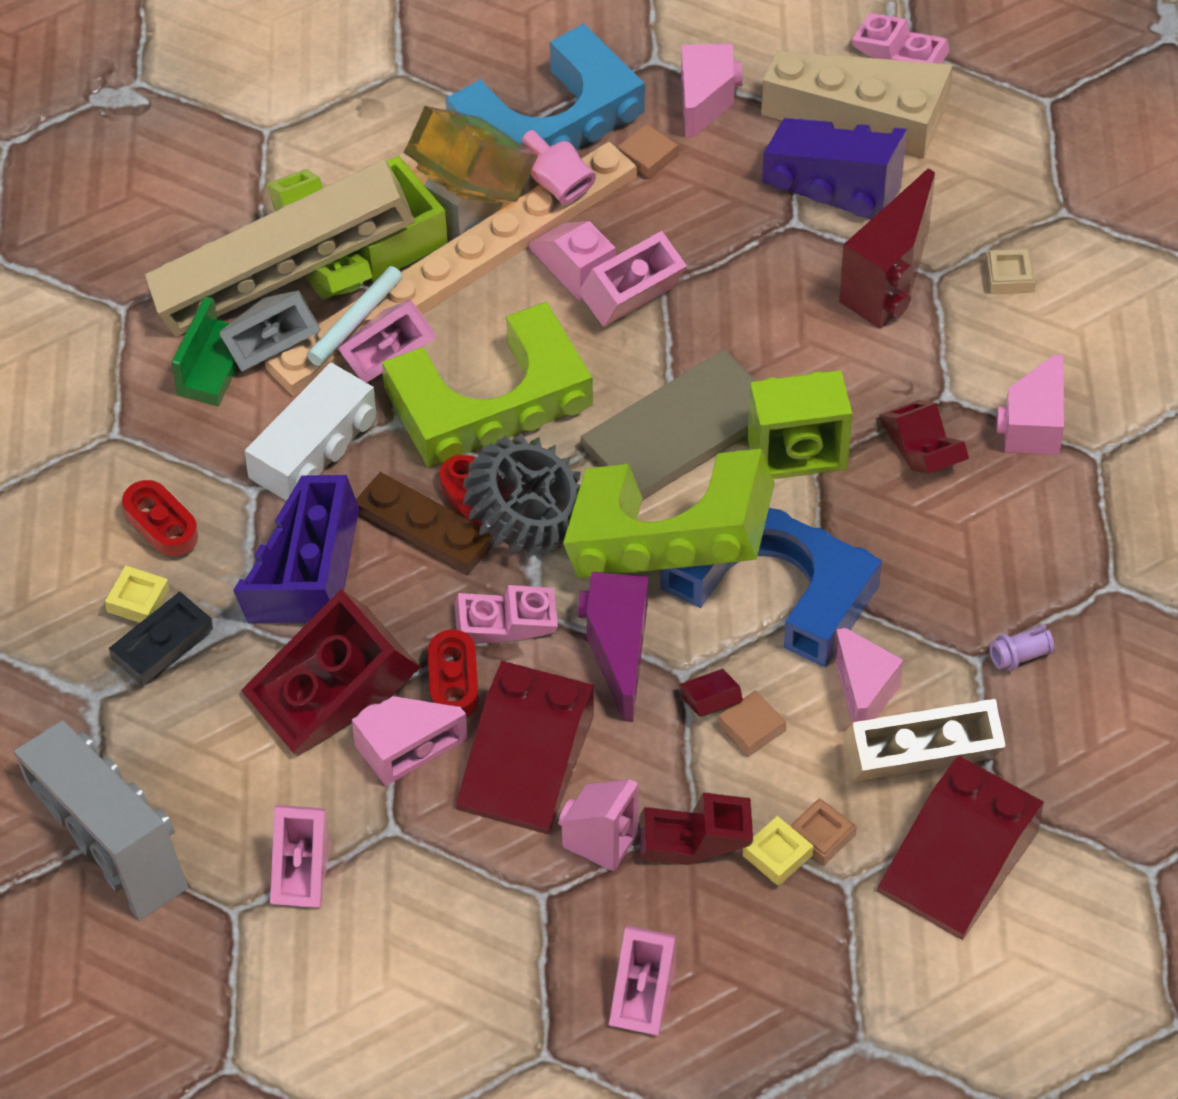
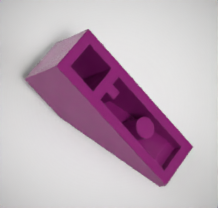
(616, 624)

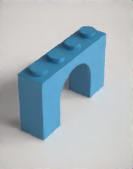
(603, 84)

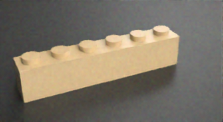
(281, 246)

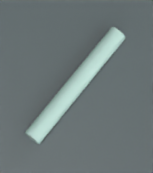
(354, 316)

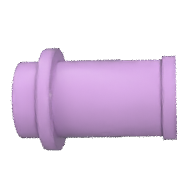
(1021, 647)

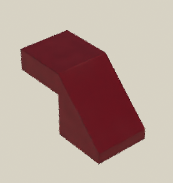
(922, 438)
(712, 829)

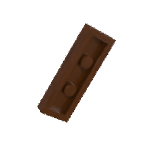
(423, 523)

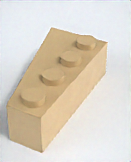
(859, 92)

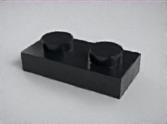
(161, 638)

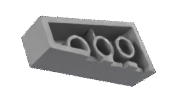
(104, 816)

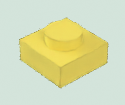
(136, 594)
(778, 851)

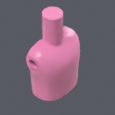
(559, 168)

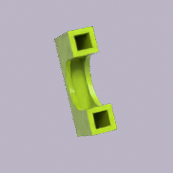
(453, 424)
(716, 530)

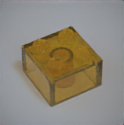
(469, 155)

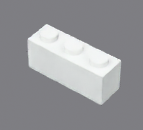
(311, 431)

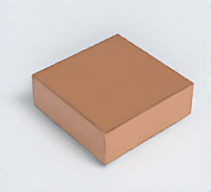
(649, 150)
(752, 723)
(825, 830)

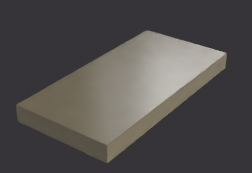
(676, 424)

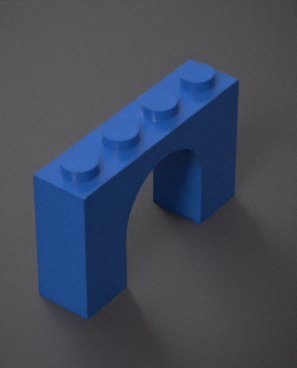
(838, 574)

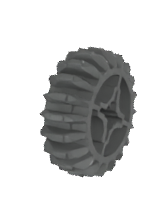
(500, 500)

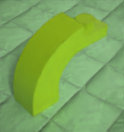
(338, 276)

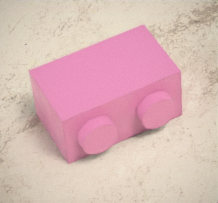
(632, 278)

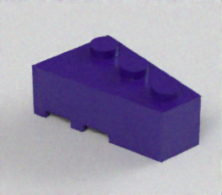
(836, 166)
(305, 555)

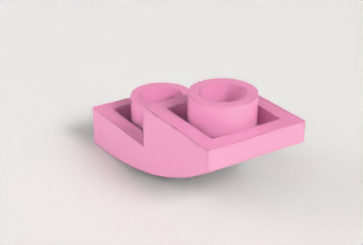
(890, 39)
(517, 615)

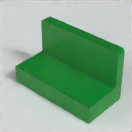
(203, 361)

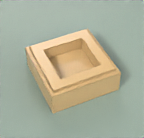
(1010, 271)

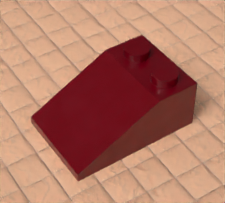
(886, 255)
(329, 673)
(526, 747)
(962, 847)

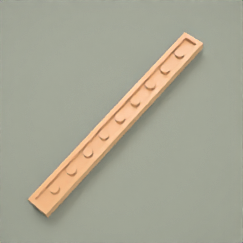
(465, 259)

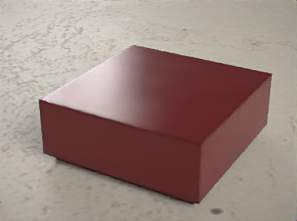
(711, 692)

